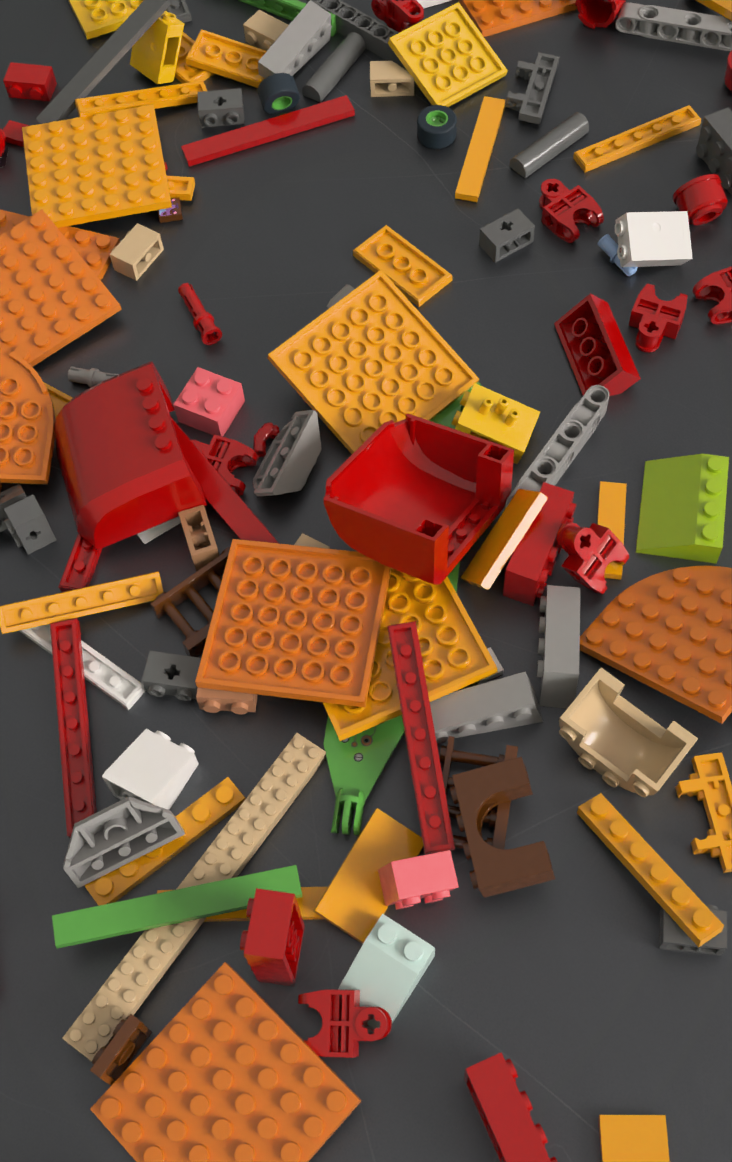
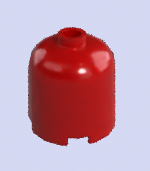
(598, 12)

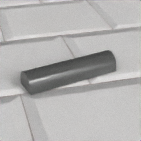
(334, 67)
(550, 145)

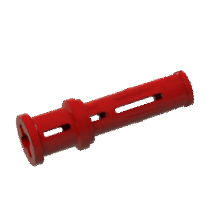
(202, 320)

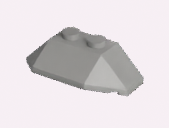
(290, 456)
(117, 837)

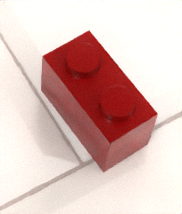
(30, 81)

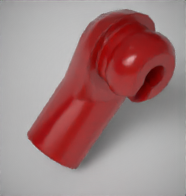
(260, 438)

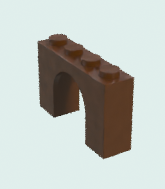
(495, 868)

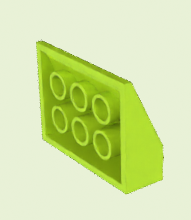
(683, 507)

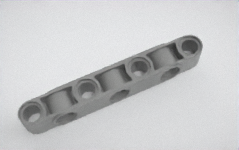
(675, 26)
(562, 449)

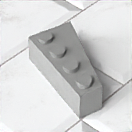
(298, 42)
(559, 646)
(486, 708)

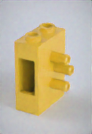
(159, 49)
(496, 419)

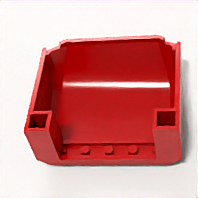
(123, 458)
(419, 495)

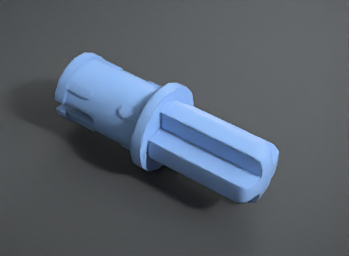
(610, 247)

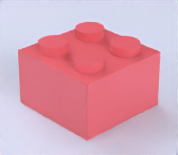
(209, 402)
(417, 878)

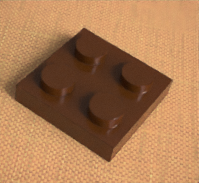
(117, 1056)

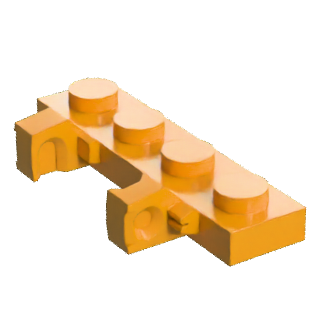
(714, 787)

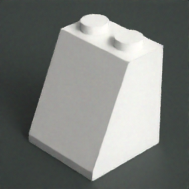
(152, 770)

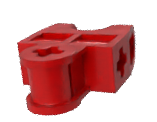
(398, 13)
(566, 207)
(717, 288)
(656, 318)
(228, 457)
(590, 553)
(343, 1022)

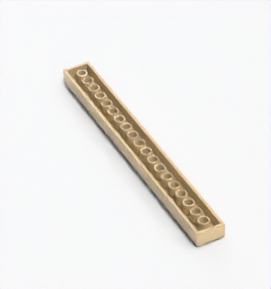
(223, 860)

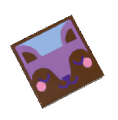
(173, 213)

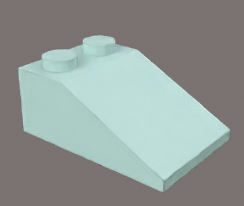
(388, 967)

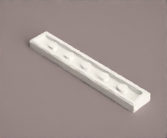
(97, 669)

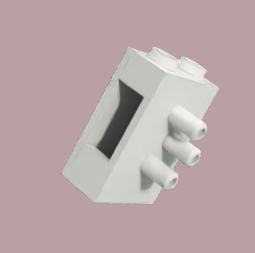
(653, 239)

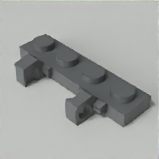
(540, 78)

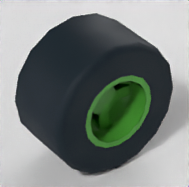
(278, 93)
(436, 126)

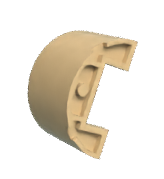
(622, 739)

